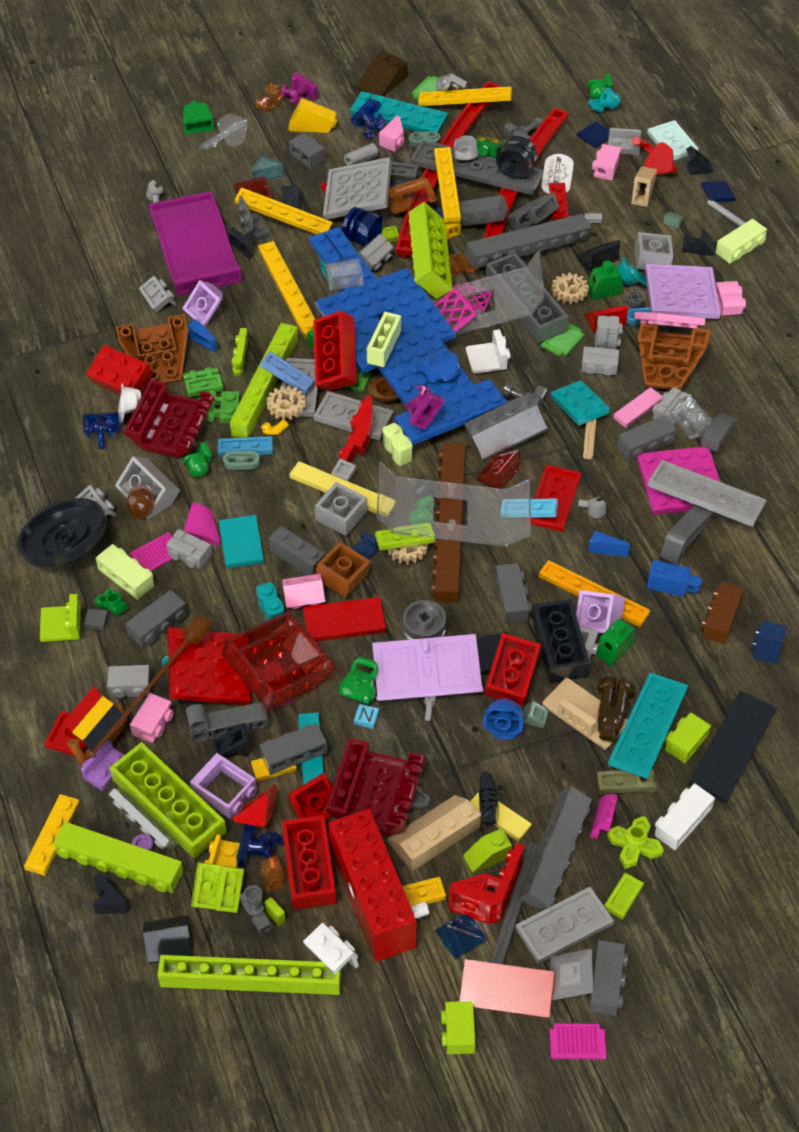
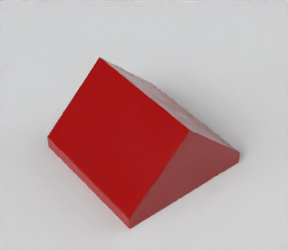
(620, 311)
(311, 798)
(259, 810)

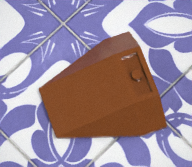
(158, 346)

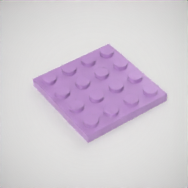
(682, 290)

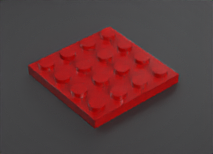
(203, 672)

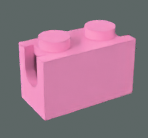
(606, 162)
(303, 591)
(152, 718)

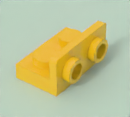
(223, 852)

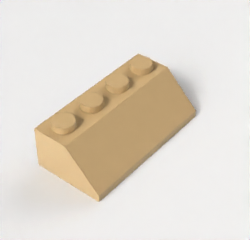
(435, 831)

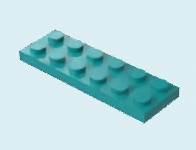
(411, 116)
(648, 725)

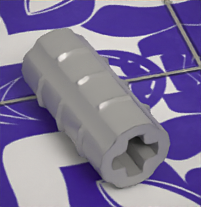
(361, 155)

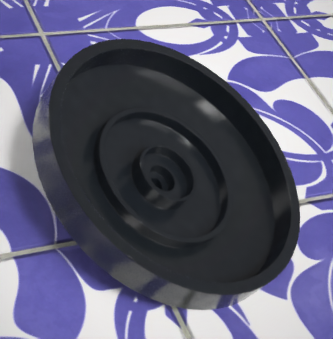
(62, 532)

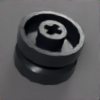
(516, 157)

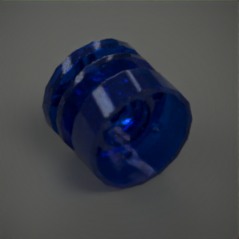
(362, 226)

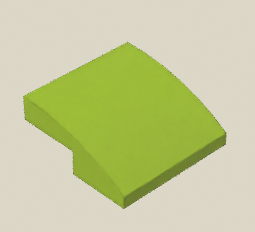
(217, 887)

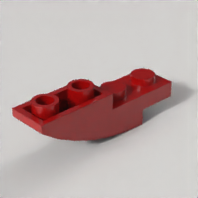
(361, 432)

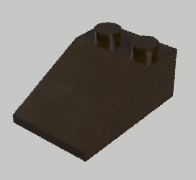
(383, 74)

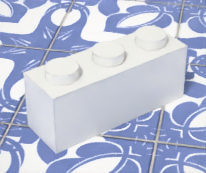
(684, 816)

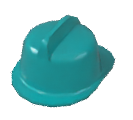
(629, 274)

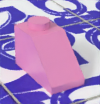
(392, 135)

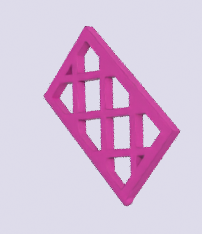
(462, 320)

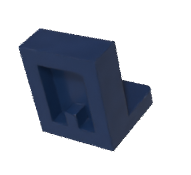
(367, 546)

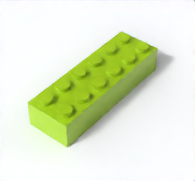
(430, 251)
(168, 800)

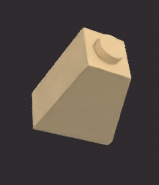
(643, 186)

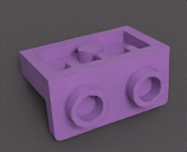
(97, 770)

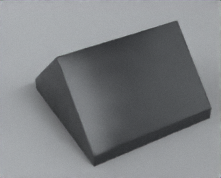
(596, 256)
(167, 937)

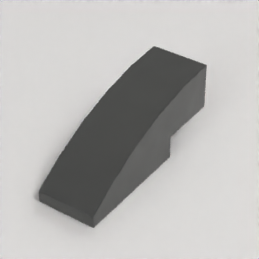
(533, 212)
(718, 432)

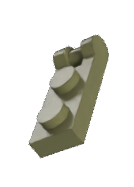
(623, 782)

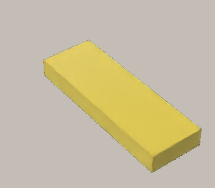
(507, 820)

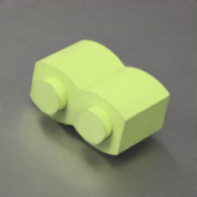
(397, 444)

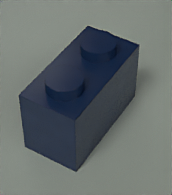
(768, 641)

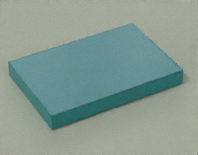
(241, 541)

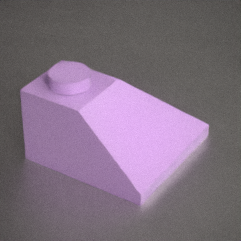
(203, 302)
(598, 610)

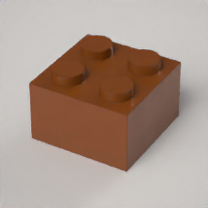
(343, 569)

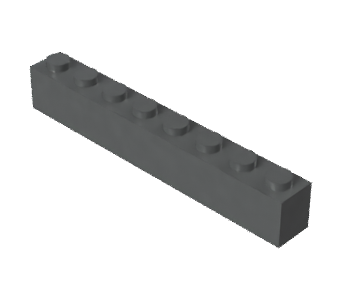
(528, 240)

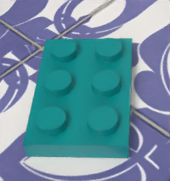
(579, 402)

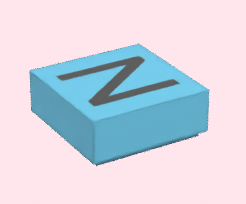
(366, 716)

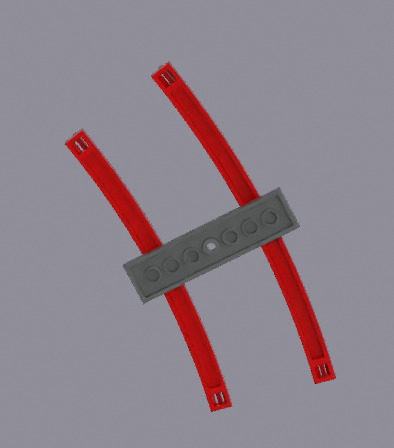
(487, 169)

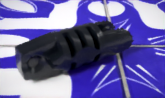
(488, 799)

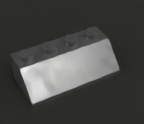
(505, 426)

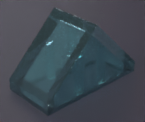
(267, 167)

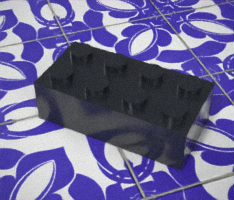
(560, 640)

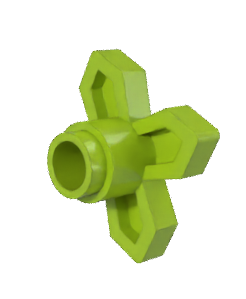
(635, 841)

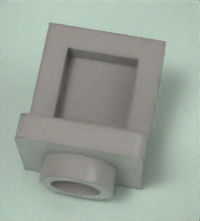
(590, 638)

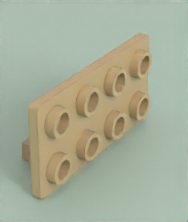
(578, 710)

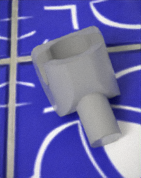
(154, 193)
(595, 507)

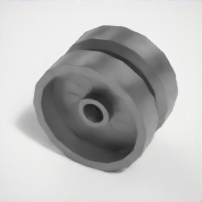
(424, 620)

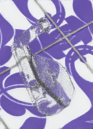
(231, 129)

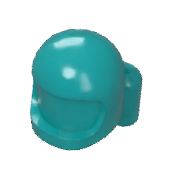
(607, 99)

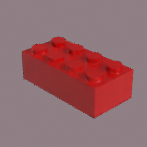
(334, 351)
(309, 862)

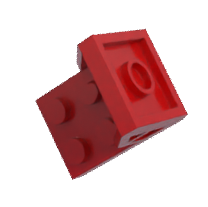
(473, 898)

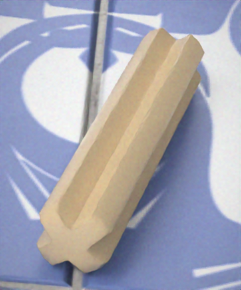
(589, 439)

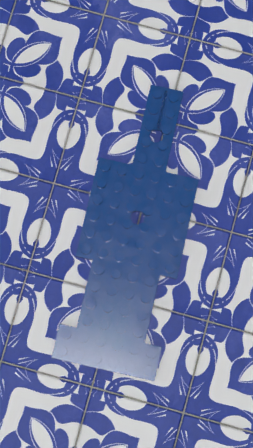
(420, 336)

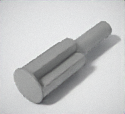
(593, 217)
(429, 701)

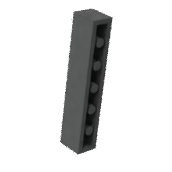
(555, 849)

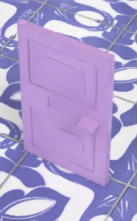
(427, 667)

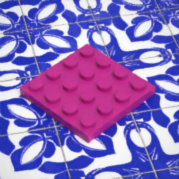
(693, 459)

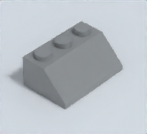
(144, 472)

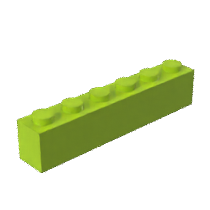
(118, 857)

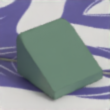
(673, 219)
(535, 714)

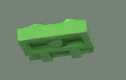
(202, 381)
(229, 402)

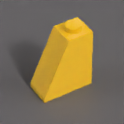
(312, 118)

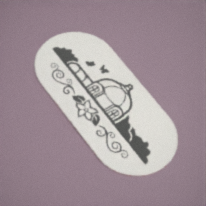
(557, 169)

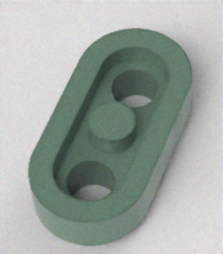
(416, 137)
(241, 460)

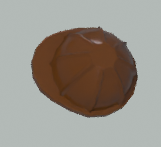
(382, 390)
(140, 501)

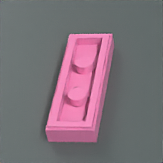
(637, 407)

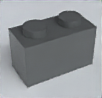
(307, 150)

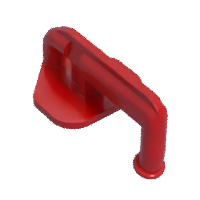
(660, 157)

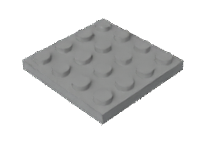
(359, 186)

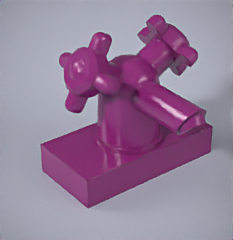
(300, 87)
(424, 407)

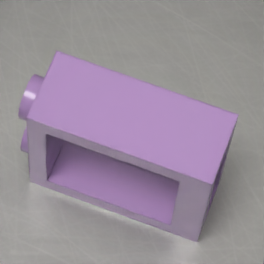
(210, 772)

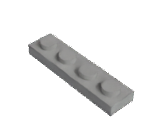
(137, 814)

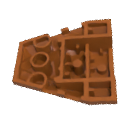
(670, 356)

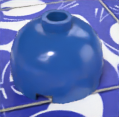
(504, 719)

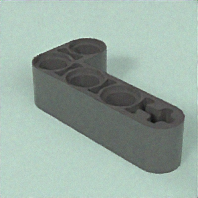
(684, 533)
(215, 724)

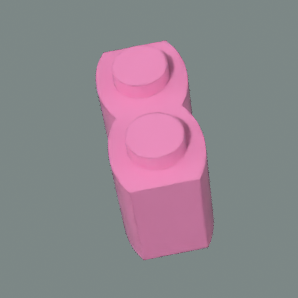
(730, 298)

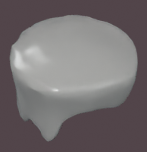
(465, 148)

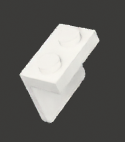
(490, 355)
(330, 948)

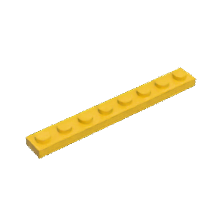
(287, 287)

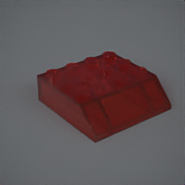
(278, 660)

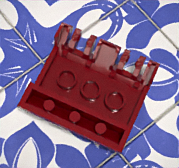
(167, 421)
(377, 784)

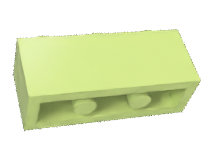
(741, 241)
(384, 339)
(125, 571)

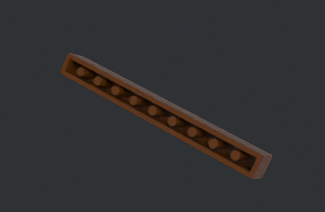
(448, 551)

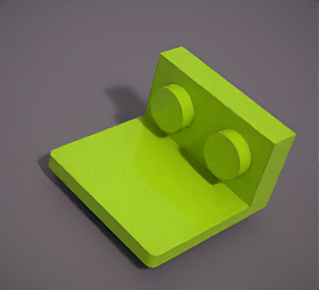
(61, 622)

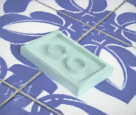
(673, 136)

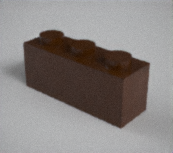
(721, 612)

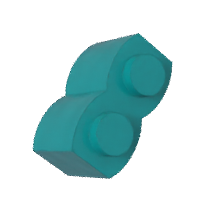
(268, 601)

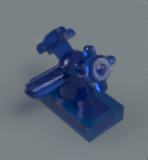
(366, 117)
(101, 423)
(256, 846)

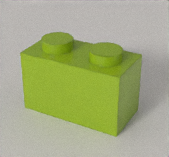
(687, 737)
(459, 1027)

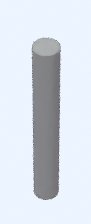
(726, 213)

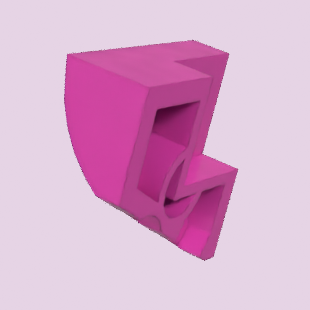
(202, 524)
(603, 814)

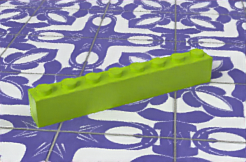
(262, 384)
(247, 975)

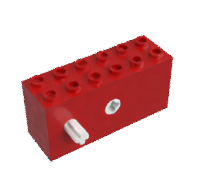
(374, 886)

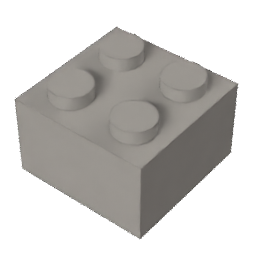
(652, 249)
(341, 508)

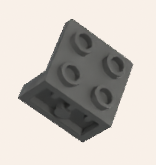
(252, 221)

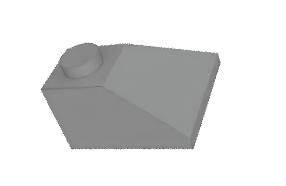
(572, 974)

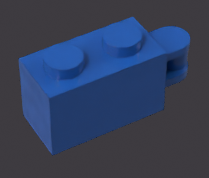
(672, 579)

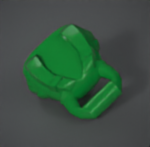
(359, 683)

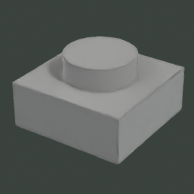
(344, 470)

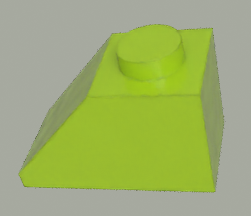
(488, 851)

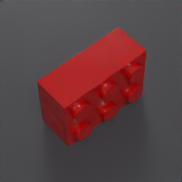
(115, 367)
(512, 669)

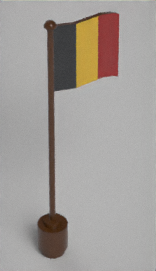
(98, 718)

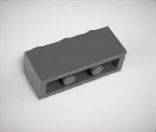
(482, 210)
(646, 438)
(295, 550)
(512, 593)
(156, 619)
(293, 748)
(608, 978)

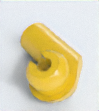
(274, 430)

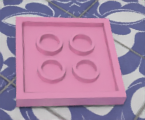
(670, 320)

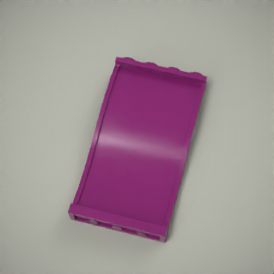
(194, 242)

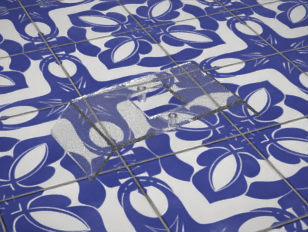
(515, 294)
(492, 513)

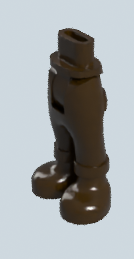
(612, 718)

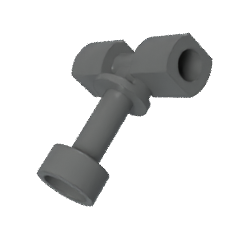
(512, 130)
(538, 395)
(253, 905)

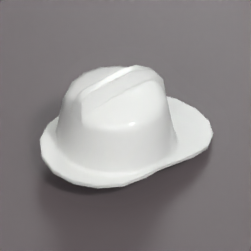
(128, 400)

